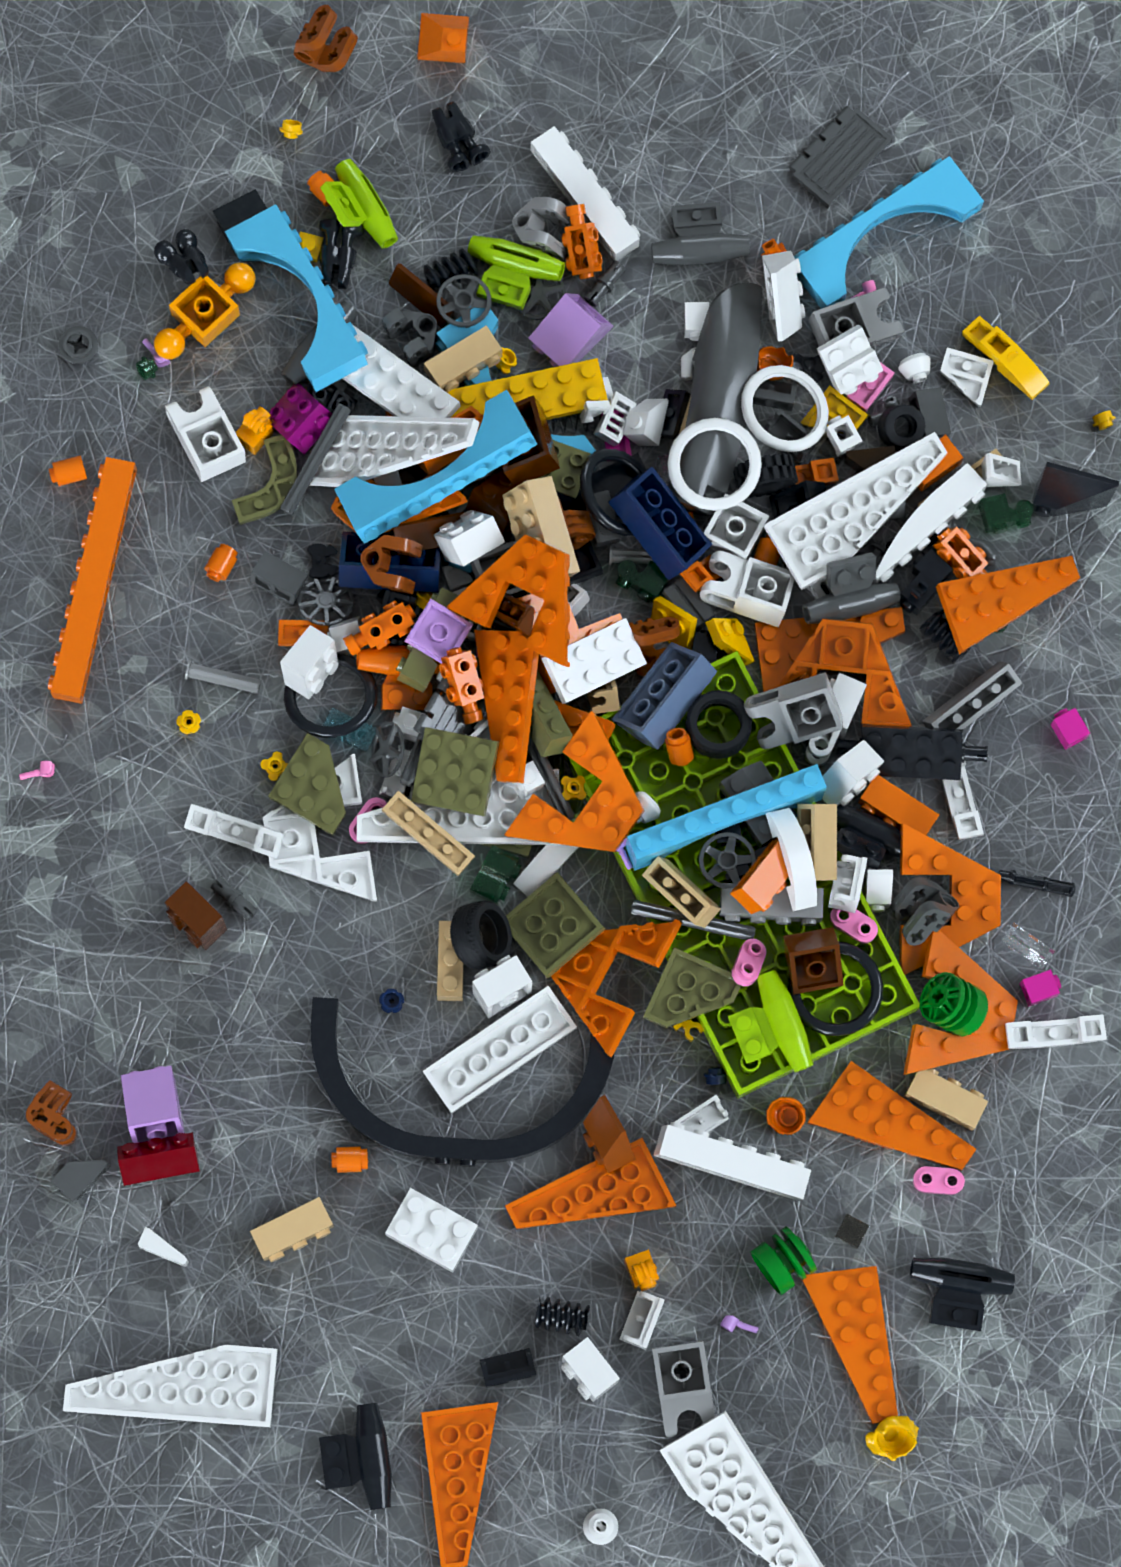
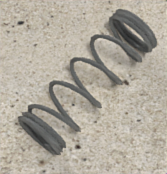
(596, 422)

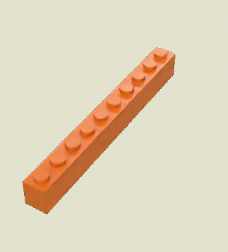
(93, 580)

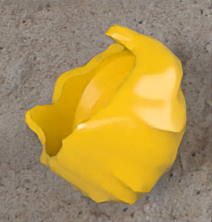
(893, 1437)

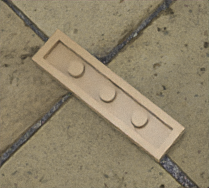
(428, 833)

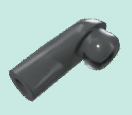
(888, 402)
(991, 553)

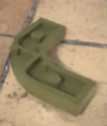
(273, 494)

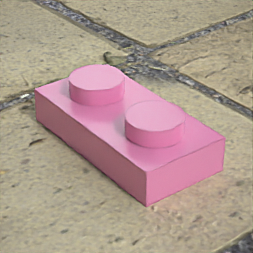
(868, 392)

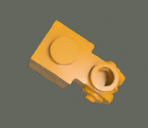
(255, 429)
(642, 1270)

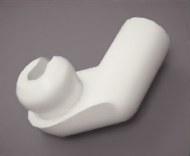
(687, 365)

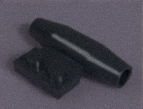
(866, 836)
(960, 1289)
(361, 1458)

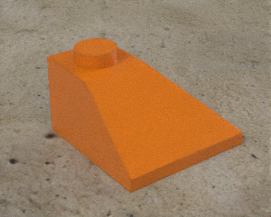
(443, 38)

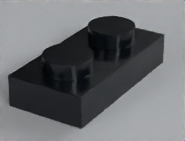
(675, 412)

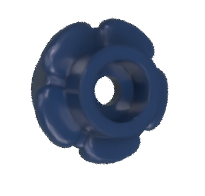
(386, 1005)
(715, 1076)

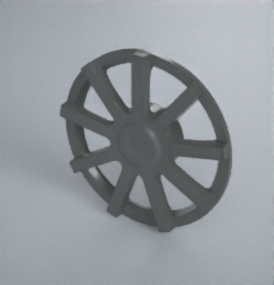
(325, 601)

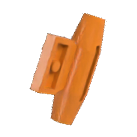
(393, 692)

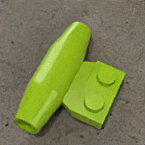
(358, 203)
(512, 268)
(774, 1025)

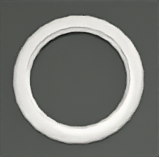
(761, 434)
(739, 495)

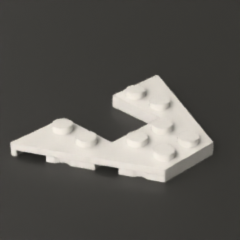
(300, 850)

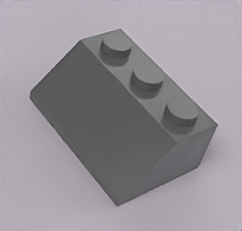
(744, 780)

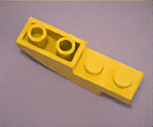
(1007, 355)

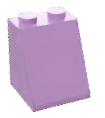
(569, 330)
(152, 1104)

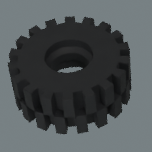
(776, 474)

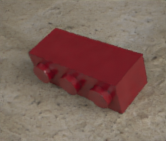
(158, 1158)

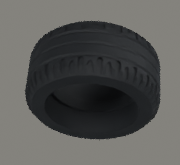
(727, 700)
(467, 939)

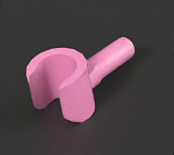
(868, 286)
(46, 770)

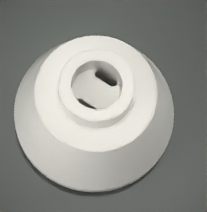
(915, 367)
(651, 808)
(595, 1519)

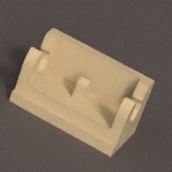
(604, 699)

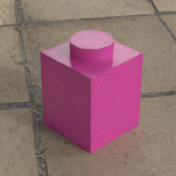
(1069, 727)
(1040, 987)

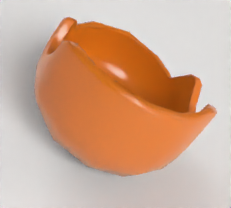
(774, 356)
(786, 1115)

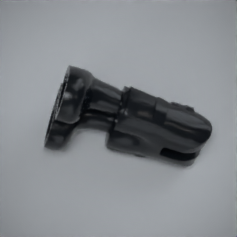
(457, 130)
(336, 259)
(189, 261)

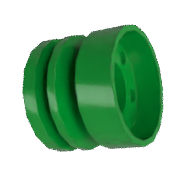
(953, 1004)
(783, 1260)

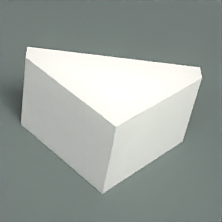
(1000, 471)

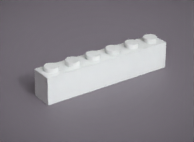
(581, 187)
(732, 1162)

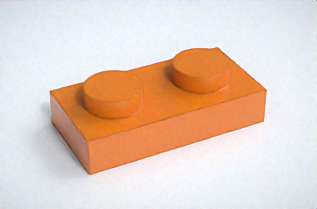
(291, 630)

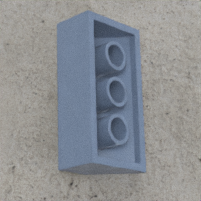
(665, 695)

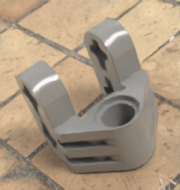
(530, 224)

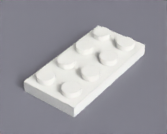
(596, 661)

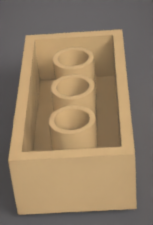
(537, 513)

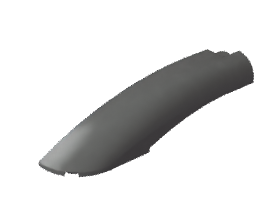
(722, 366)

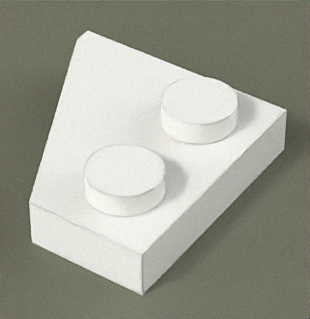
(967, 373)

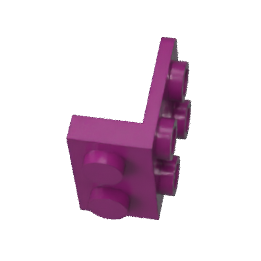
(299, 417)

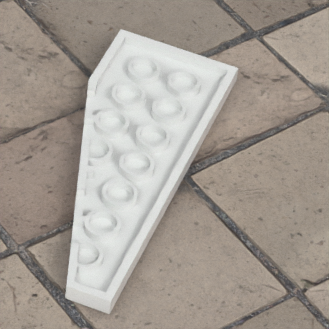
(386, 444)
(850, 513)
(466, 828)
(207, 1386)
(731, 1485)

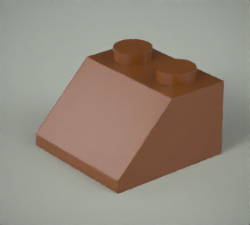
(607, 1136)

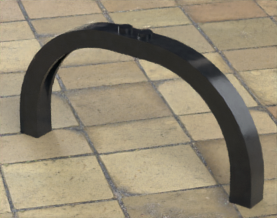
(445, 1149)

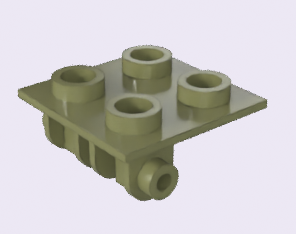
(570, 462)

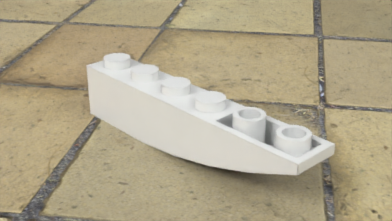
(932, 518)

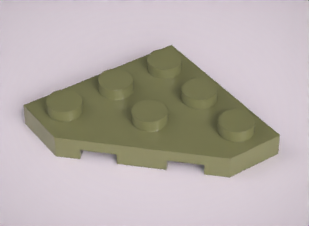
(311, 786)
(689, 990)

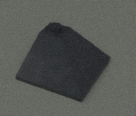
(1069, 490)

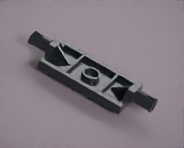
(917, 751)

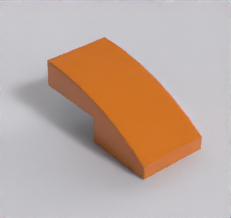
(818, 470)
(699, 574)

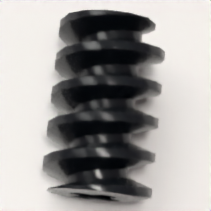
(447, 269)
(943, 633)
(562, 1316)

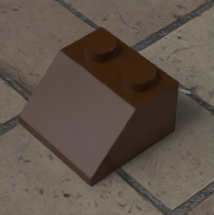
(813, 960)

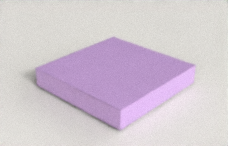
(438, 631)

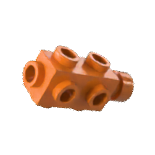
(581, 249)
(956, 549)
(385, 624)
(460, 680)

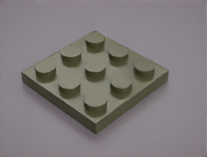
(455, 771)
(553, 925)

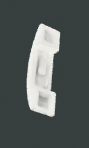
(962, 807)
(234, 830)
(796, 857)
(544, 866)
(1055, 1032)

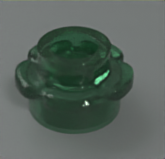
(146, 368)

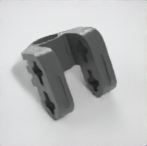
(420, 348)
(925, 908)

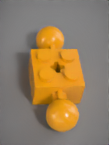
(204, 325)

